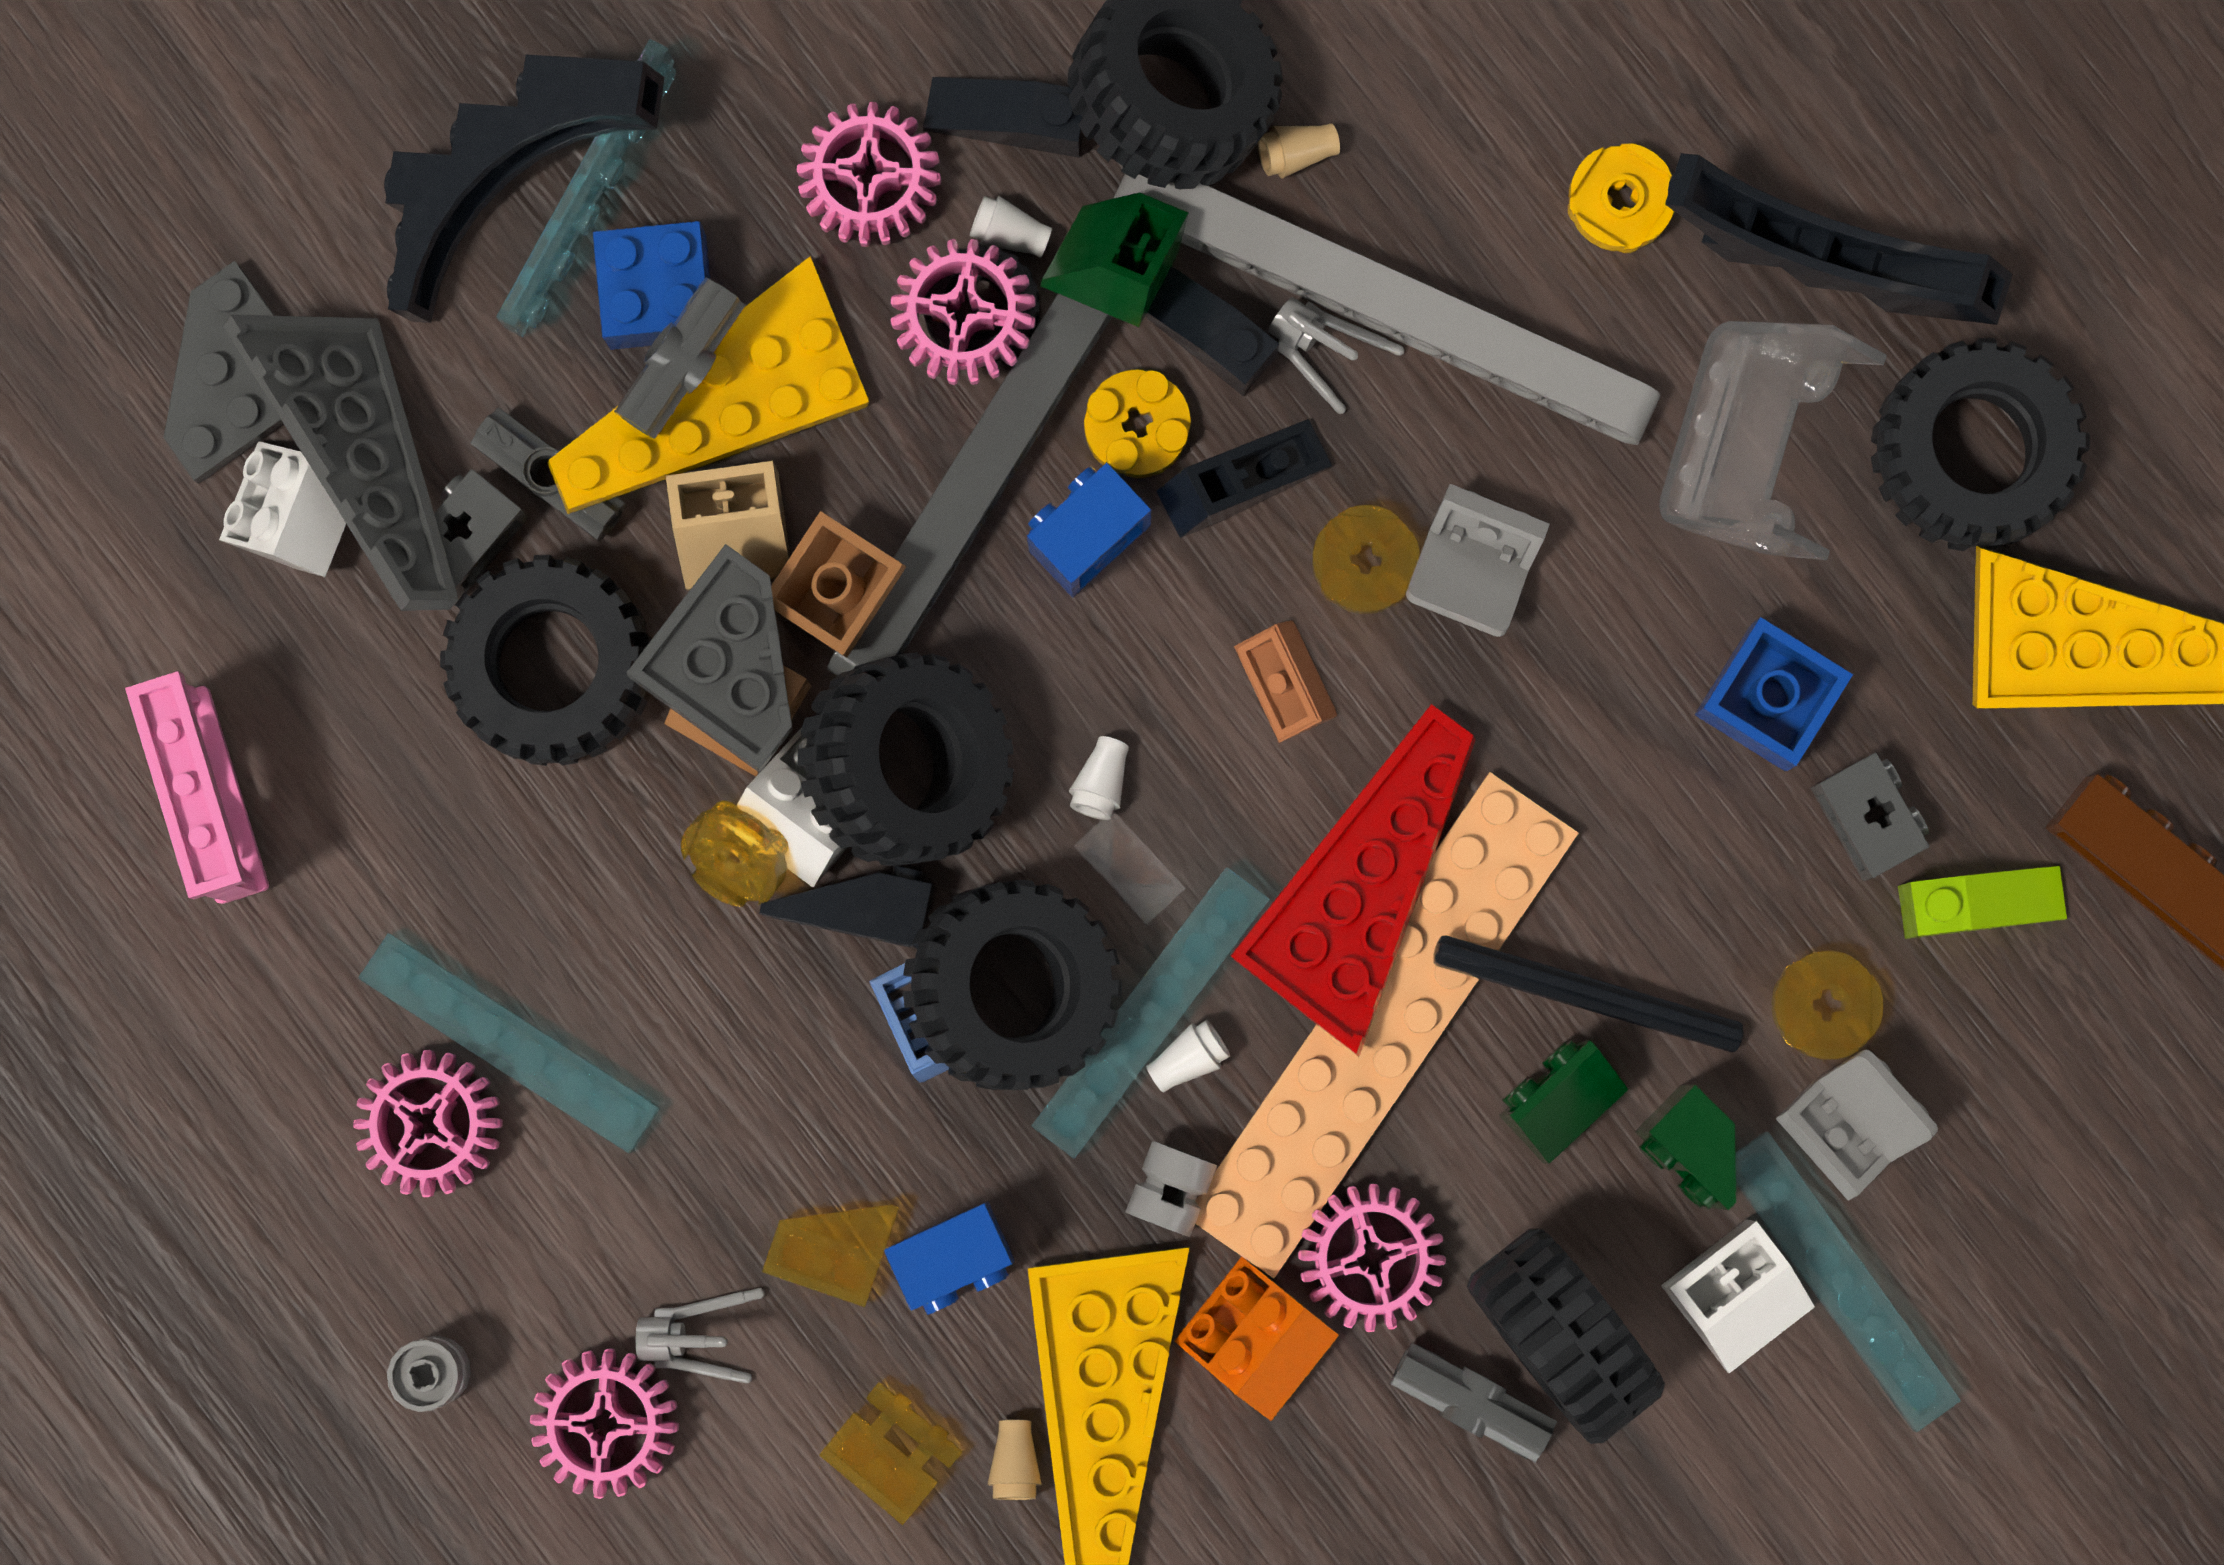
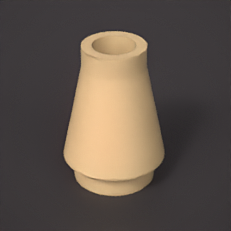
(1293, 148)
(1014, 1462)

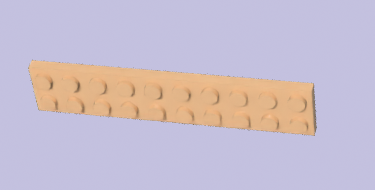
(1330, 1097)

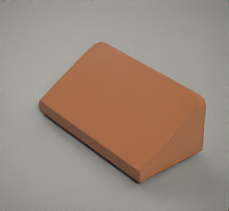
(1285, 680)

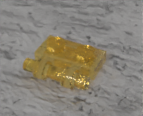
(880, 1466)

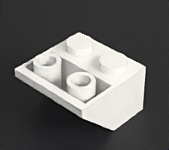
(284, 512)
(779, 803)
(1739, 1294)

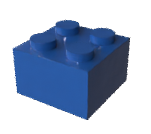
(647, 279)
(1087, 528)
(1773, 694)
(950, 1257)

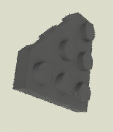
(215, 398)
(723, 661)

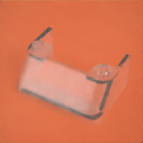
(1740, 429)

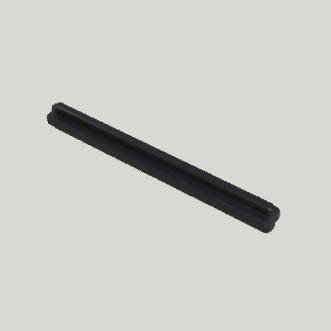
(1588, 993)

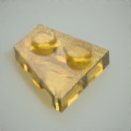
(833, 1251)

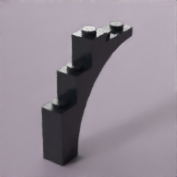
(493, 144)
(1833, 255)

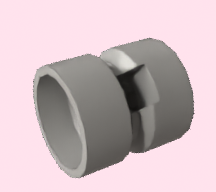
(1176, 1169)
(428, 1373)

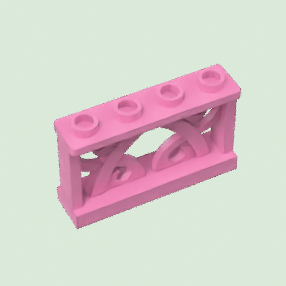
(197, 789)

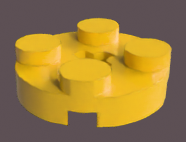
(1613, 168)
(1150, 395)

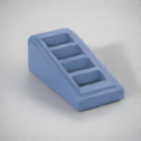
(920, 1068)

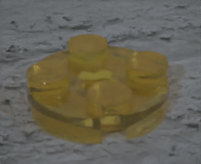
(1343, 537)
(759, 848)
(1848, 983)

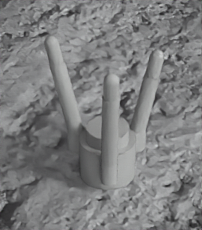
(1303, 325)
(662, 1339)

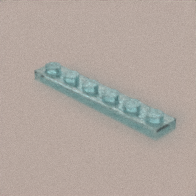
(575, 213)
(1151, 1012)
(509, 1043)
(1842, 1283)

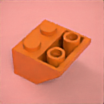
(1256, 1338)

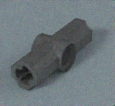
(680, 358)
(522, 455)
(1473, 1402)

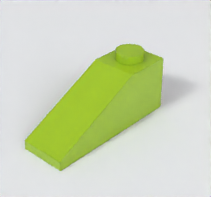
(1981, 901)

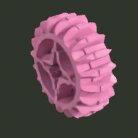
(870, 130)
(970, 266)
(411, 1143)
(1417, 1244)
(602, 1449)

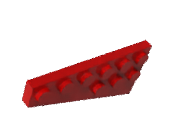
(1347, 908)

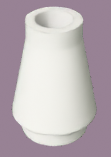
(1009, 228)
(1100, 782)
(1189, 1056)

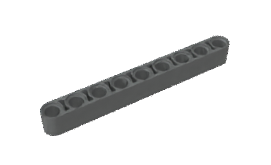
(979, 476)

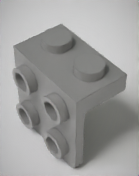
(1475, 561)
(1856, 1122)

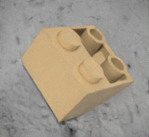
(731, 508)

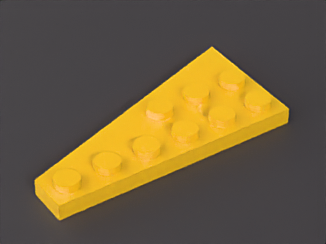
(770, 378)
(2082, 644)
(1103, 1369)

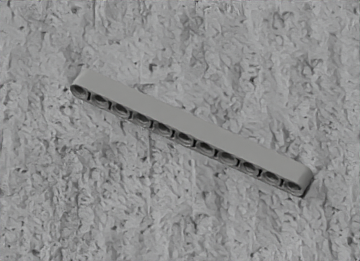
(1408, 310)

